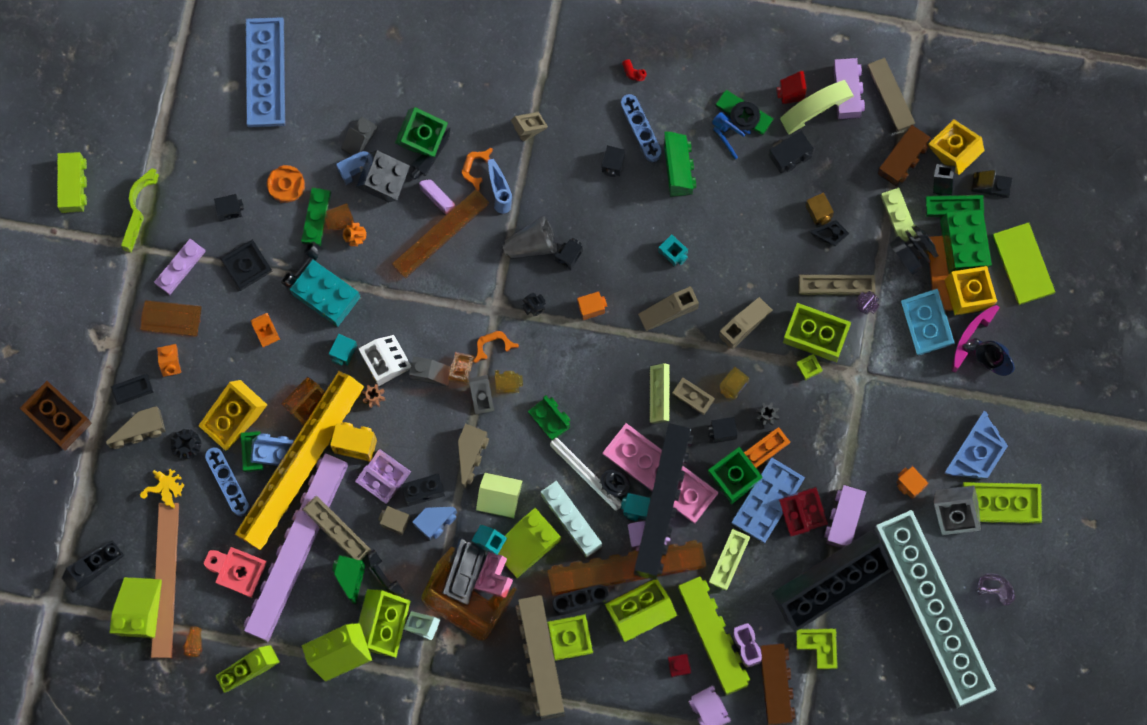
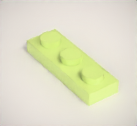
(898, 213)
(659, 393)
(729, 559)

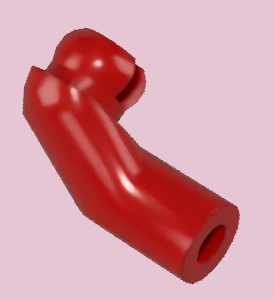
(634, 74)

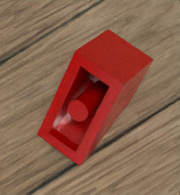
(792, 88)

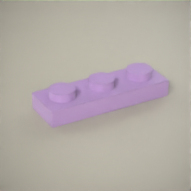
(179, 266)

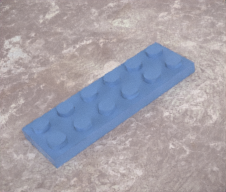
(265, 72)

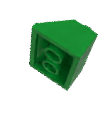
(679, 164)

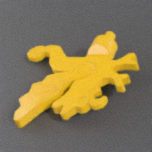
(165, 483)

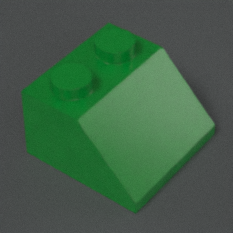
(421, 132)
(735, 475)
(350, 575)

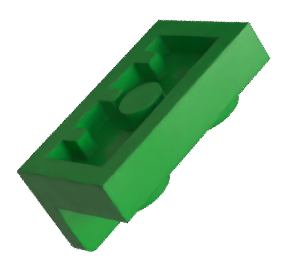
(550, 418)

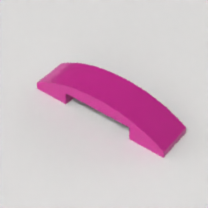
(984, 318)

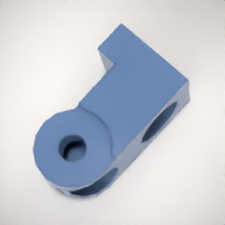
(352, 166)

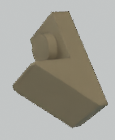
(529, 125)

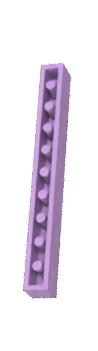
(294, 550)

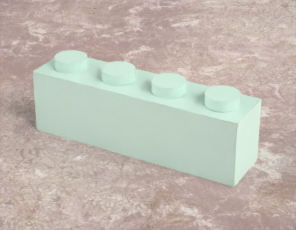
(571, 519)

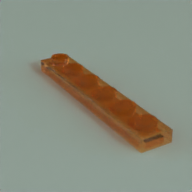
(440, 233)

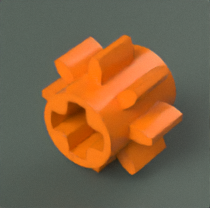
(354, 234)

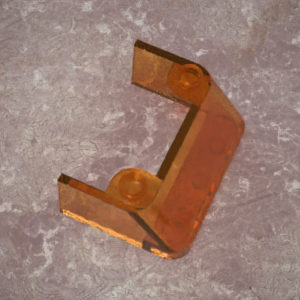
(476, 618)

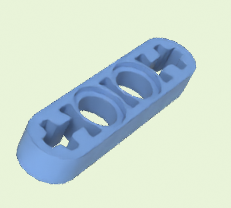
(642, 127)
(226, 482)

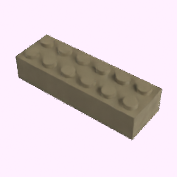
(541, 657)

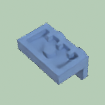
(269, 449)

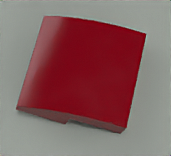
(803, 511)

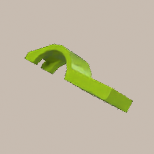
(136, 220)

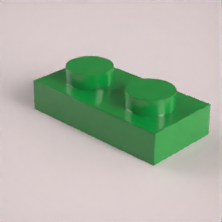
(246, 442)

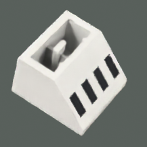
(385, 359)

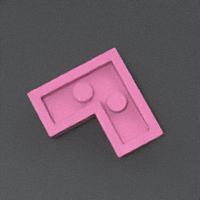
(490, 579)

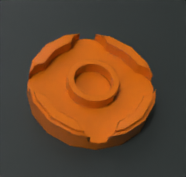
(285, 184)

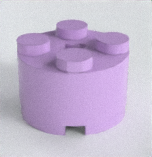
(709, 707)

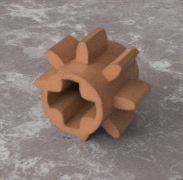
(370, 391)

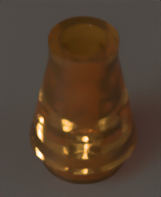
(193, 643)

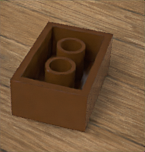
(55, 415)

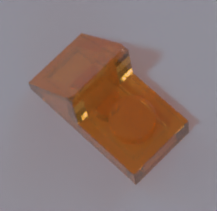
(461, 368)

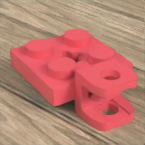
(227, 566)

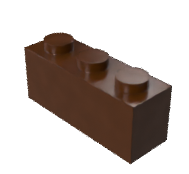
(904, 156)

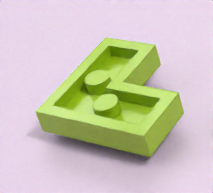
(823, 642)

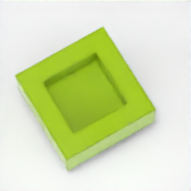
(809, 367)

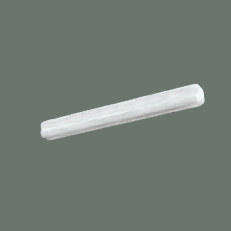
(584, 472)

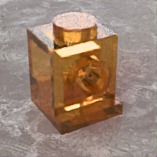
(339, 217)

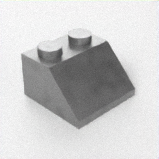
(957, 510)

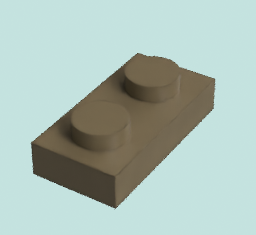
(693, 396)

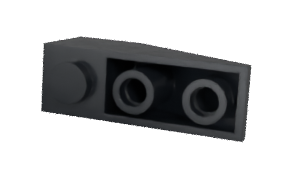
(91, 566)

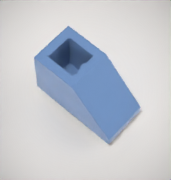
(432, 520)

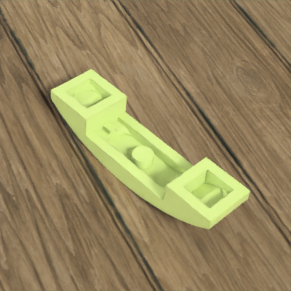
(815, 104)

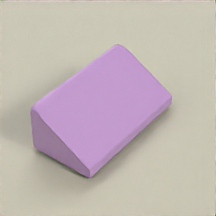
(436, 195)

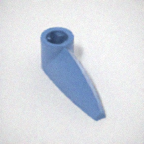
(500, 188)

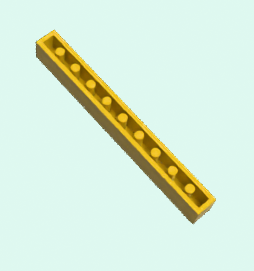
(299, 460)

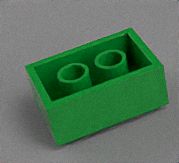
(965, 240)

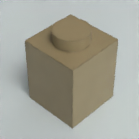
(394, 520)

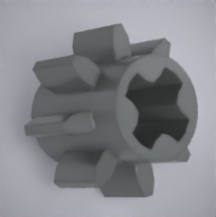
(765, 419)

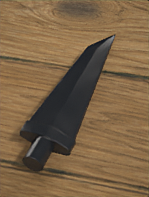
(424, 162)

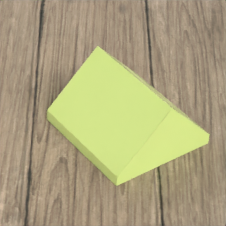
(498, 495)

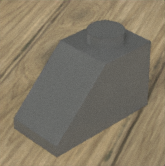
(429, 371)

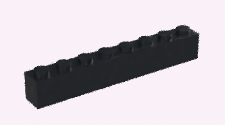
(662, 502)

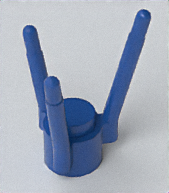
(723, 123)

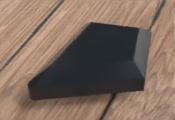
(831, 232)

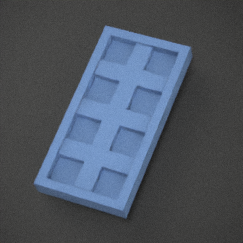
(762, 506)

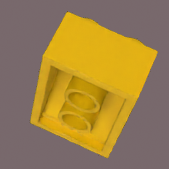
(232, 414)

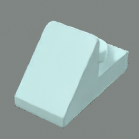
(422, 625)

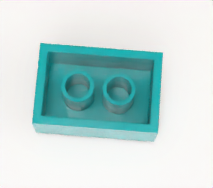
(325, 293)

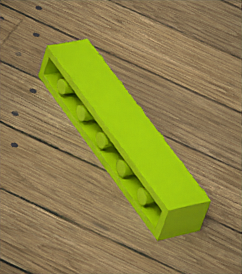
(713, 635)

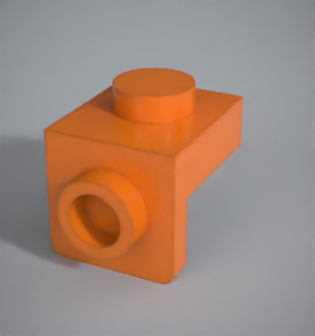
(265, 329)
(168, 360)

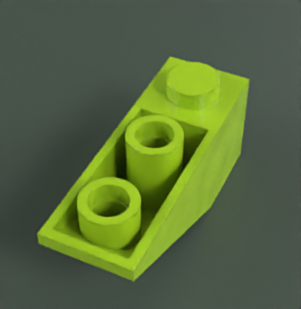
(247, 668)

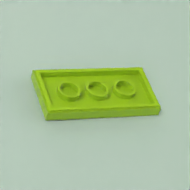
(1023, 263)
(1008, 502)

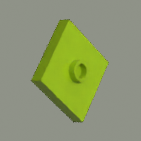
(570, 637)

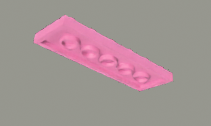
(641, 460)

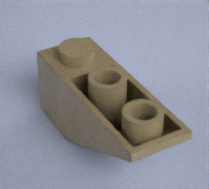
(669, 308)
(744, 323)
(142, 425)
(470, 446)

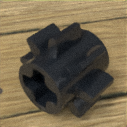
(534, 304)

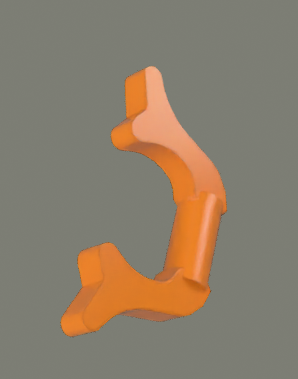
(467, 165)
(490, 337)

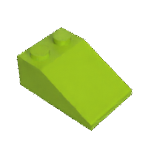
(528, 542)
(136, 608)

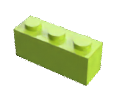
(71, 182)

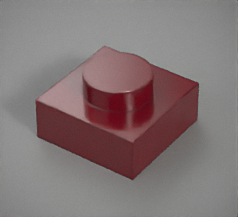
(679, 665)

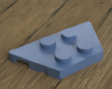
(979, 451)

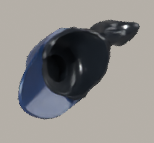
(992, 356)

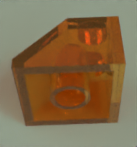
(303, 400)

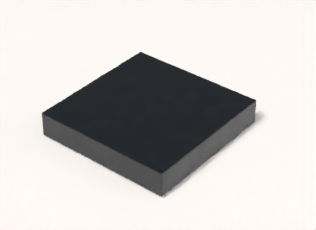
(246, 265)

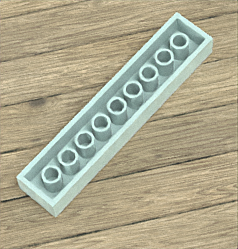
(935, 609)

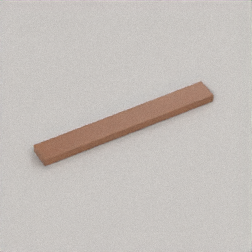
(166, 571)

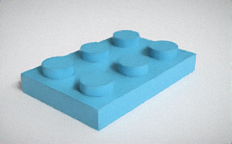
(927, 322)

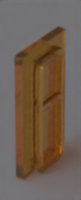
(170, 318)

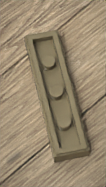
(891, 94)
(835, 284)
(336, 529)

